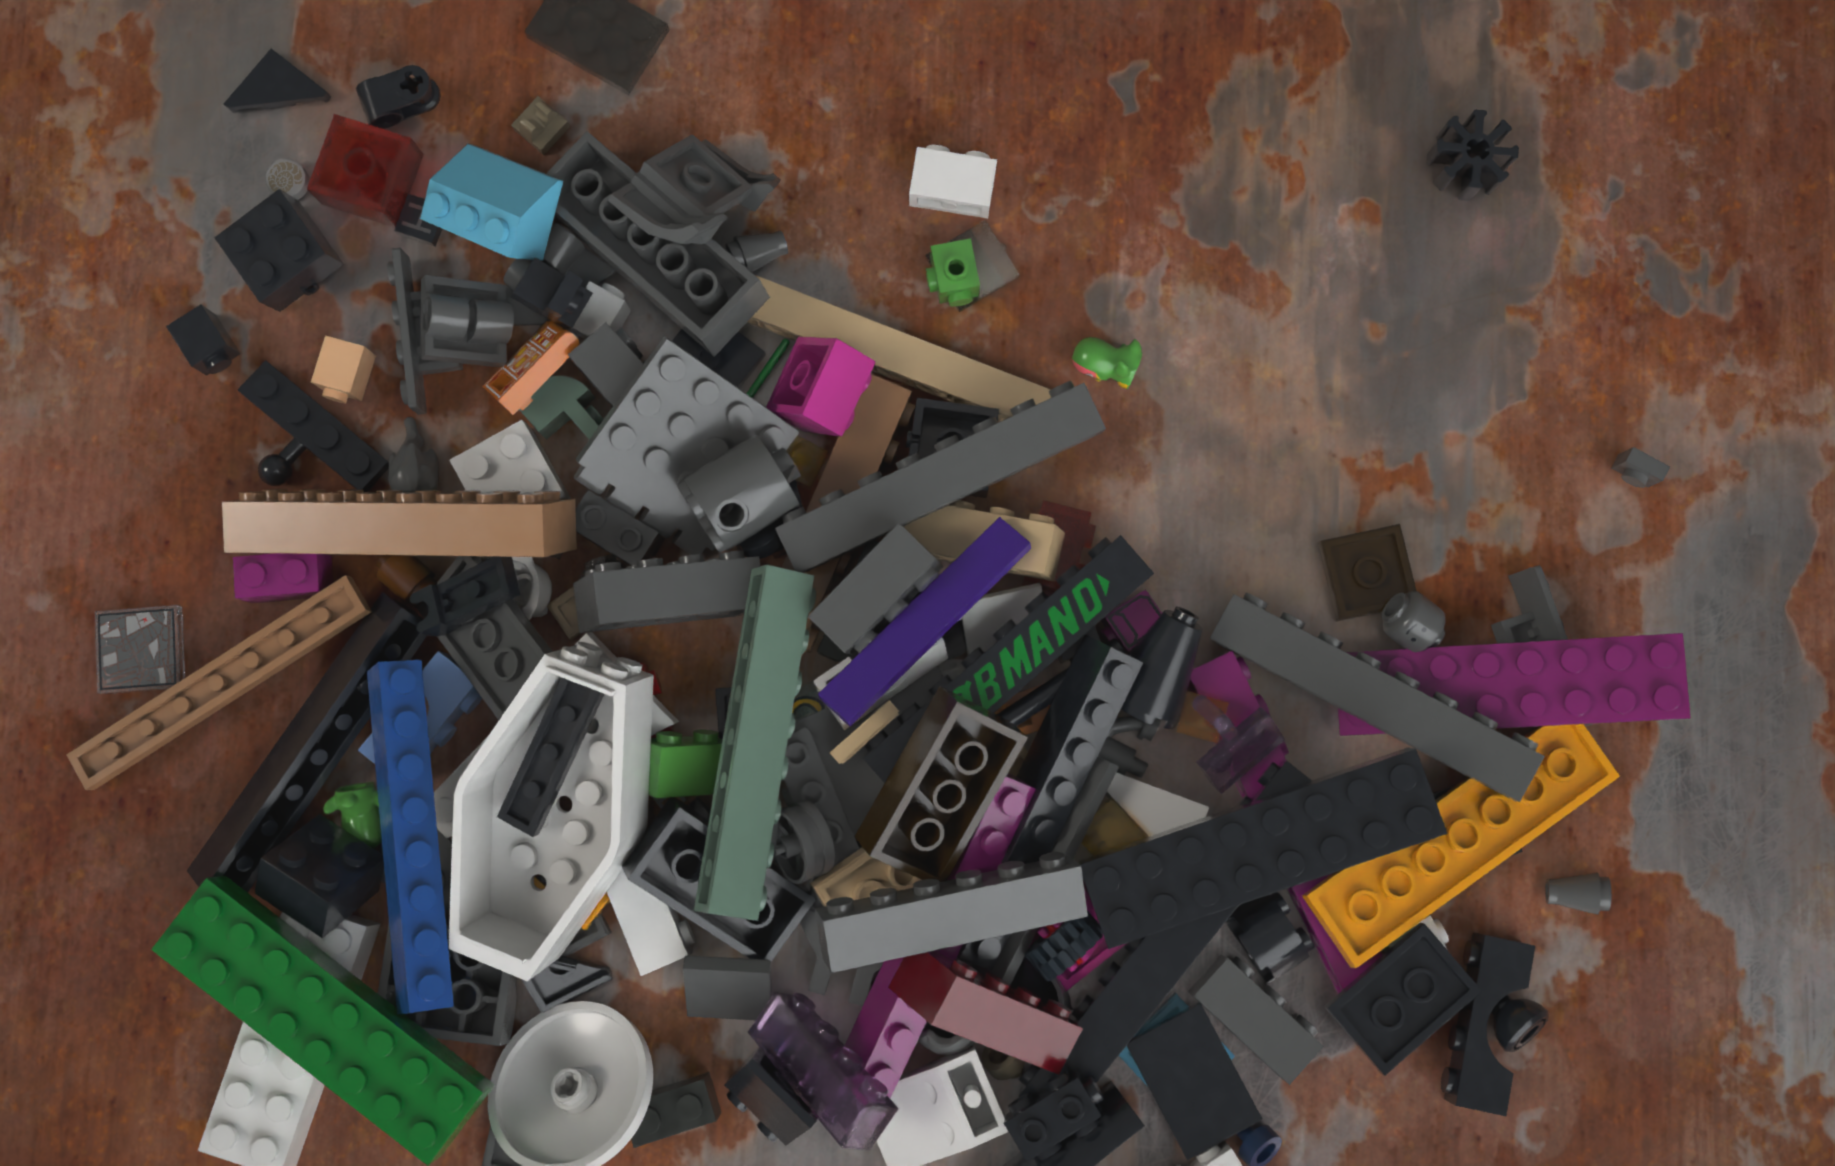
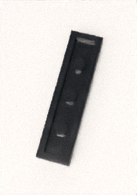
(550, 756)

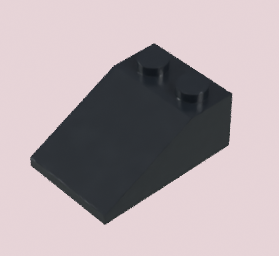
(770, 1098)

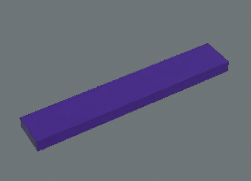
(924, 621)

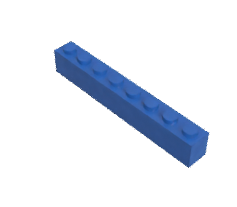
(409, 837)

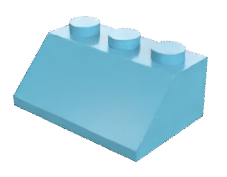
(493, 203)

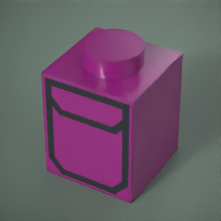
(1130, 620)

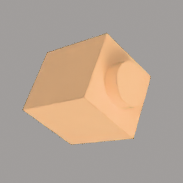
(343, 370)

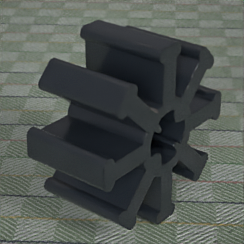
(1459, 141)

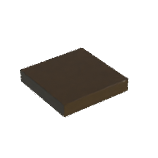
(1366, 570)

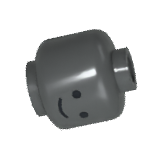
(1413, 621)

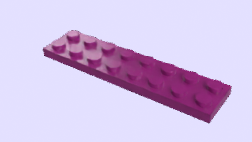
(1548, 680)

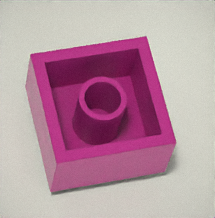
(821, 385)

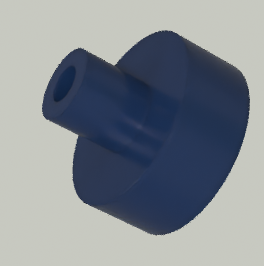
(1258, 1145)

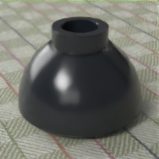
(1517, 1022)

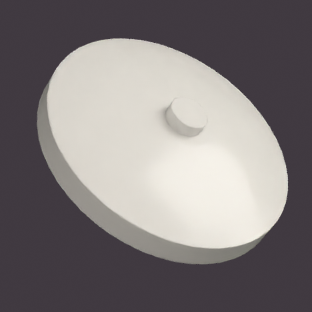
(570, 1087)

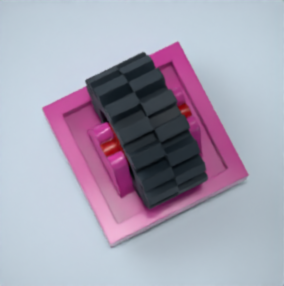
(1070, 948)

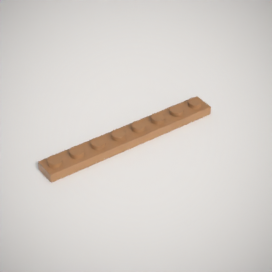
(218, 683)

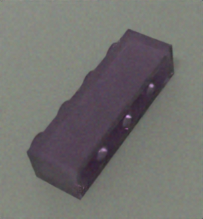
(823, 1071)

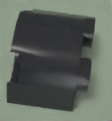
(1269, 936)

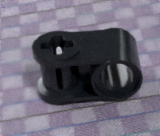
(395, 98)

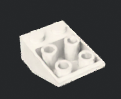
(941, 1111)

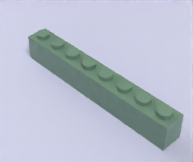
(755, 743)

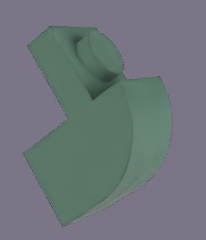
(558, 402)

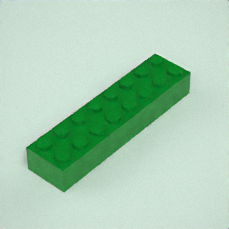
(323, 1018)

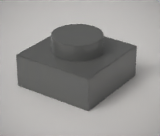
(1640, 468)

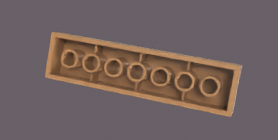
(400, 523)

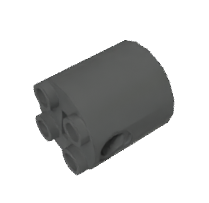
(741, 492)

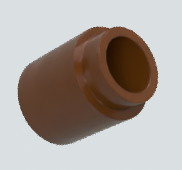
(404, 575)

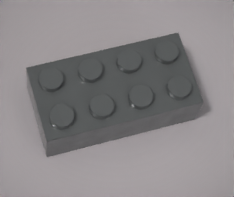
(663, 593)

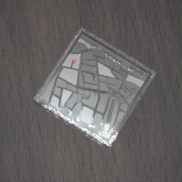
(139, 649)

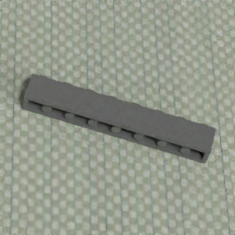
(940, 478)
(1377, 698)

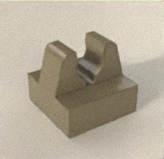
(540, 125)

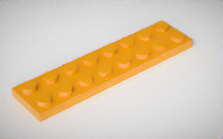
(1389, 895)

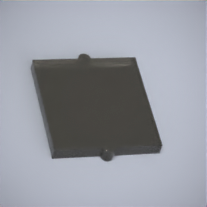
(991, 260)

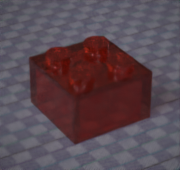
(365, 170)

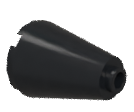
(1167, 666)

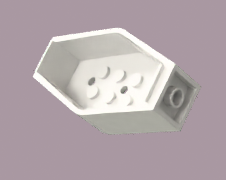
(579, 852)

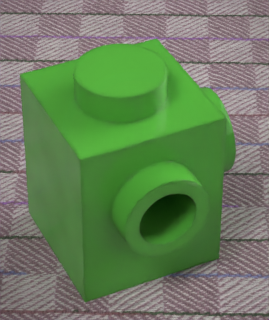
(953, 272)

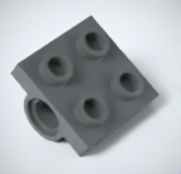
(465, 321)

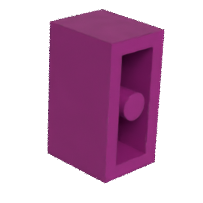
(281, 576)

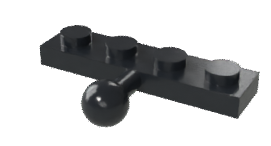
(312, 430)

